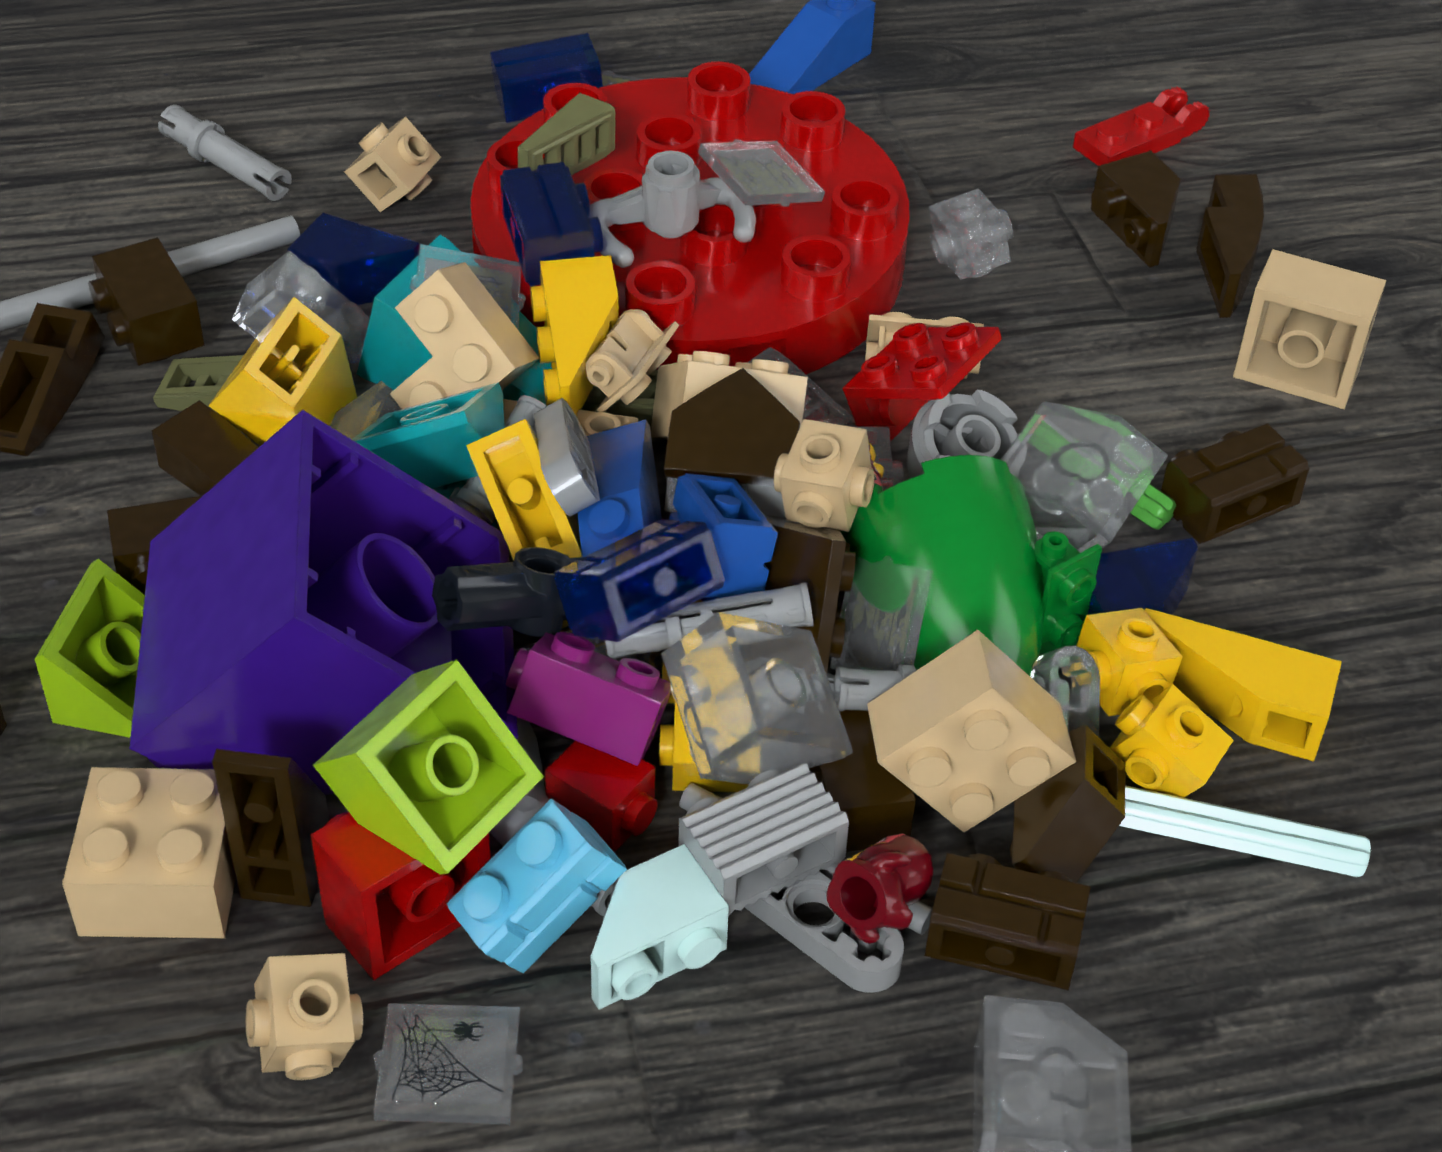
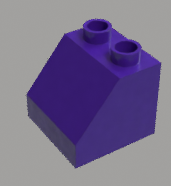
(303, 604)

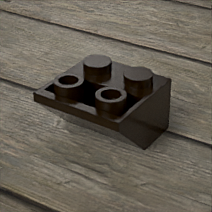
(826, 565)

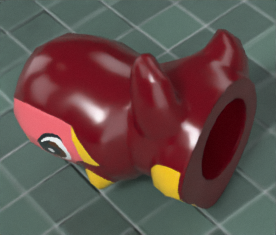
(879, 886)

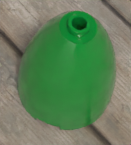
(977, 537)

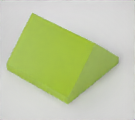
(94, 654)

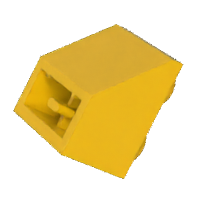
(287, 369)

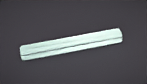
(1246, 832)

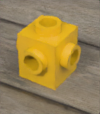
(1130, 657)
(1169, 743)

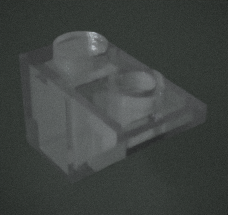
(293, 278)

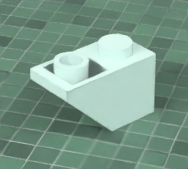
(657, 924)

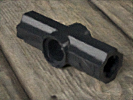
(504, 594)

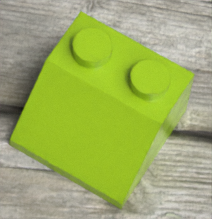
(430, 768)

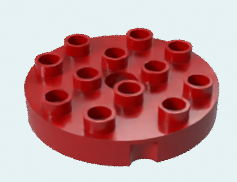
(804, 273)

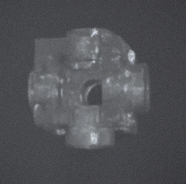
(970, 234)

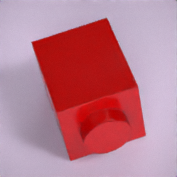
(604, 791)

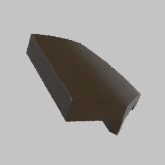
(730, 432)

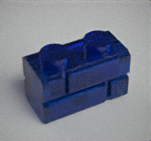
(529, 71)
(547, 217)
(639, 579)

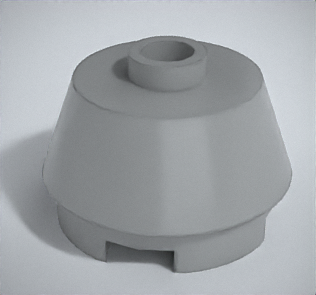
(960, 427)

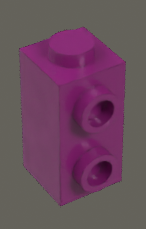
(588, 695)

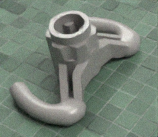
(668, 204)

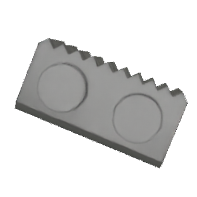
(766, 835)

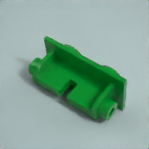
(1067, 586)

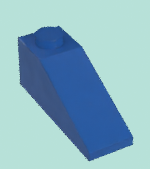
(817, 45)
(625, 486)

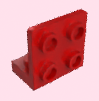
(914, 369)

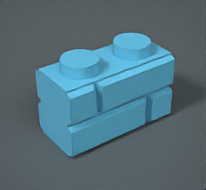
(536, 886)

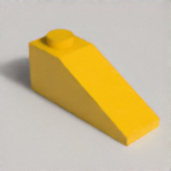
(520, 495)

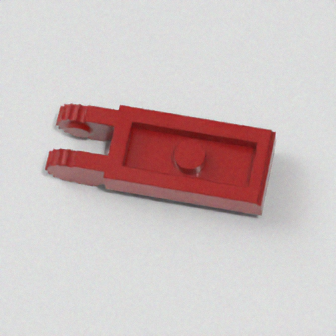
(1142, 128)

